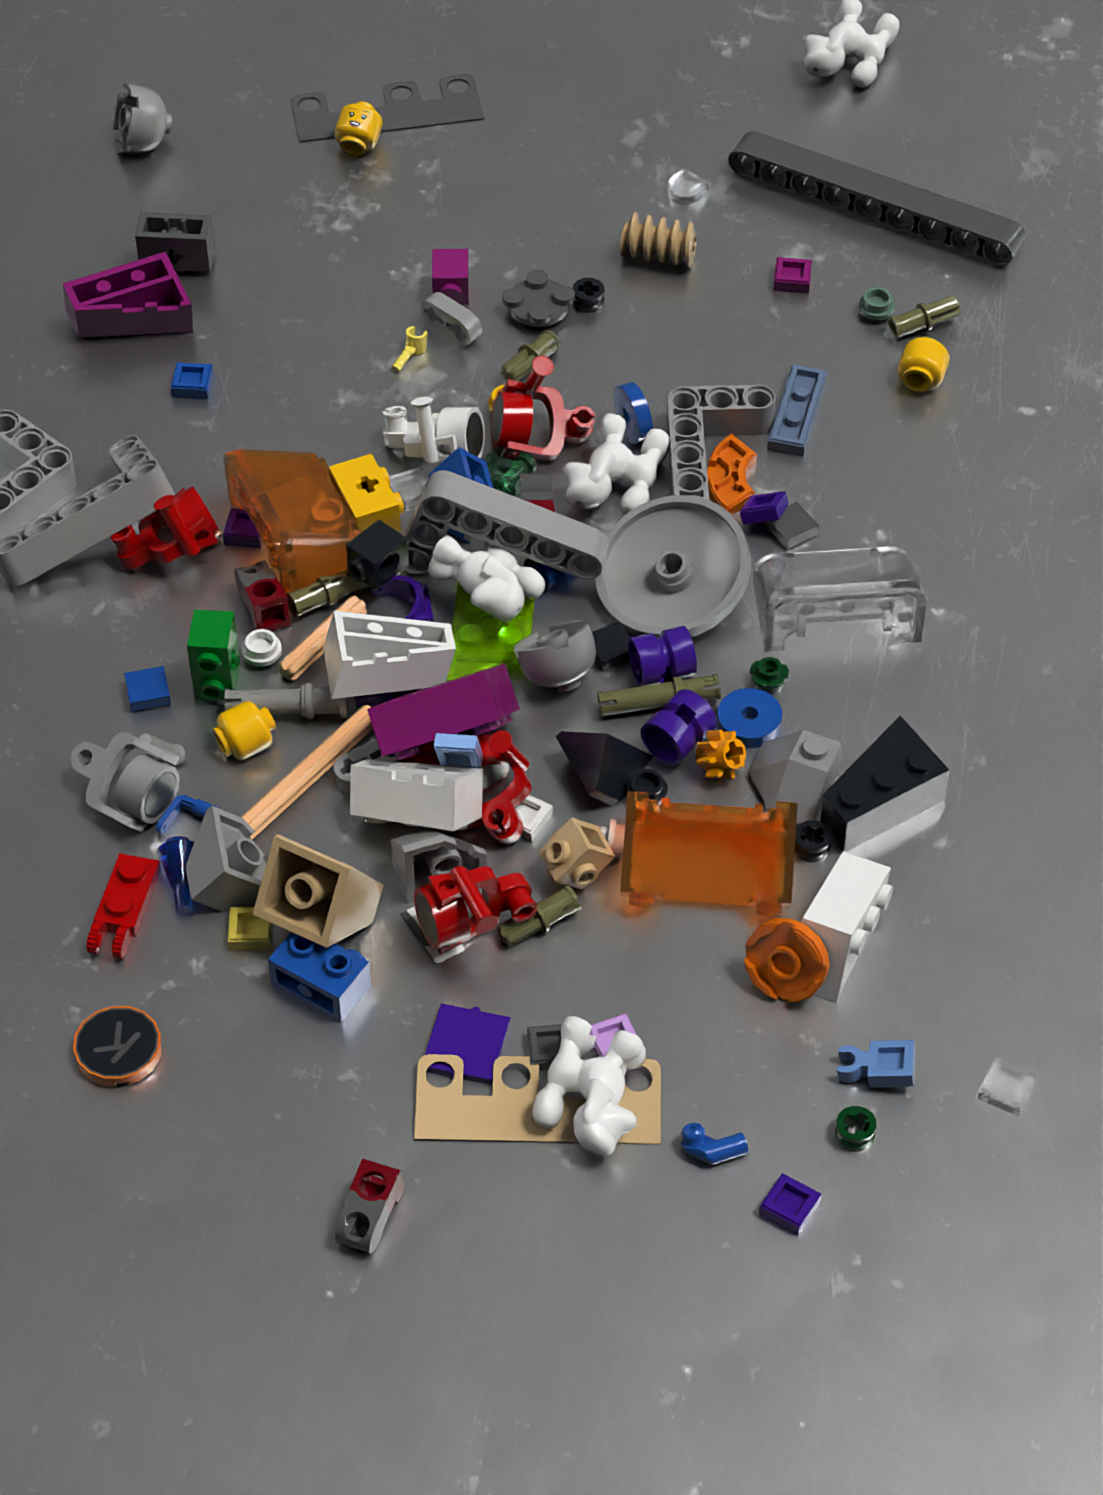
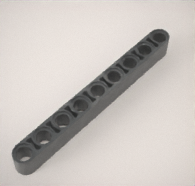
(877, 198)

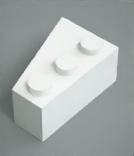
(416, 794)
(846, 913)

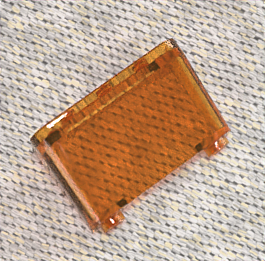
(293, 512)
(708, 854)

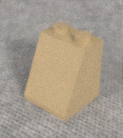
(315, 894)

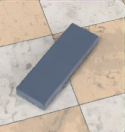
(797, 410)

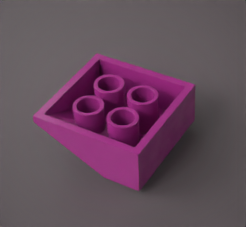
(472, 701)

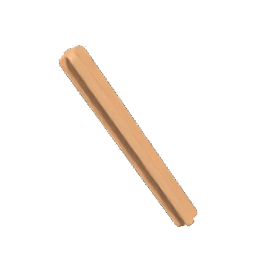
(308, 771)

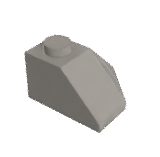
(797, 771)
(430, 854)
(225, 862)

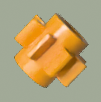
(720, 754)

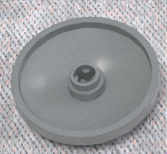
(674, 566)

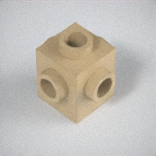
(576, 854)

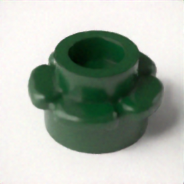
(769, 674)

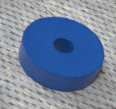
(634, 409)
(755, 704)

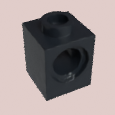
(377, 555)

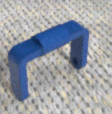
(197, 807)

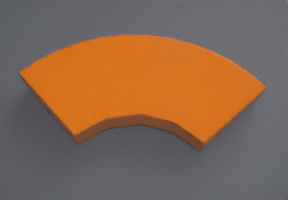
(728, 473)

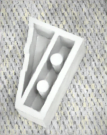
(385, 654)

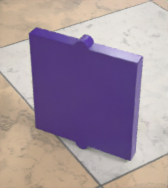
(470, 1035)

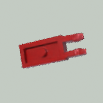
(124, 903)

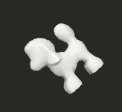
(849, 39)
(612, 462)
(487, 575)
(600, 1081)

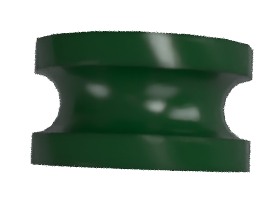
(850, 1118)

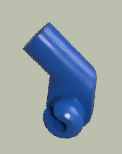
(710, 1150)

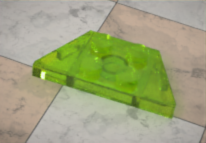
(483, 639)

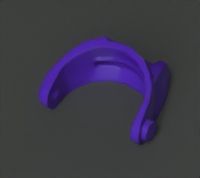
(412, 591)

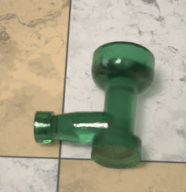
(506, 483)

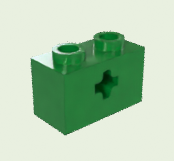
(213, 653)

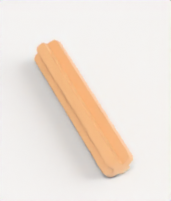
(312, 646)

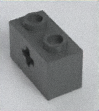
(183, 237)

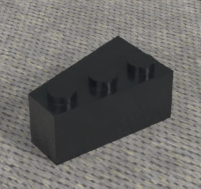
(884, 787)

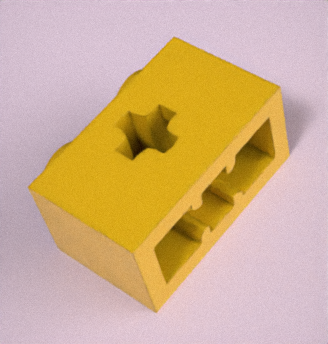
(367, 492)

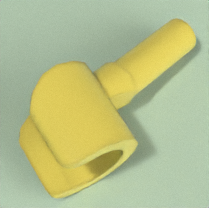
(413, 345)

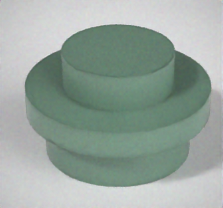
(877, 303)

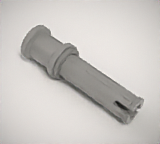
(308, 700)

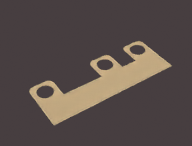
(508, 1113)

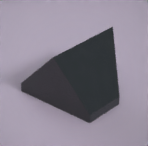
(603, 762)

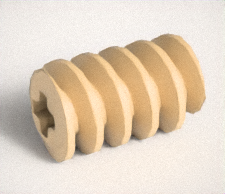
(658, 240)

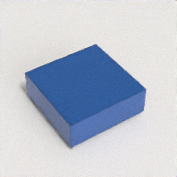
(192, 380)
(147, 688)

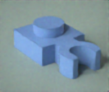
(885, 1064)

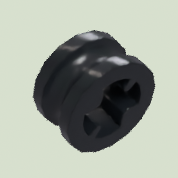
(588, 303)
(814, 831)

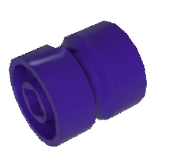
(667, 655)
(678, 727)

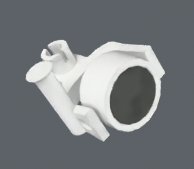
(453, 429)

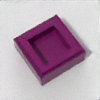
(792, 275)

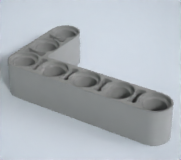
(711, 412)
(40, 474)
(87, 517)
(503, 522)

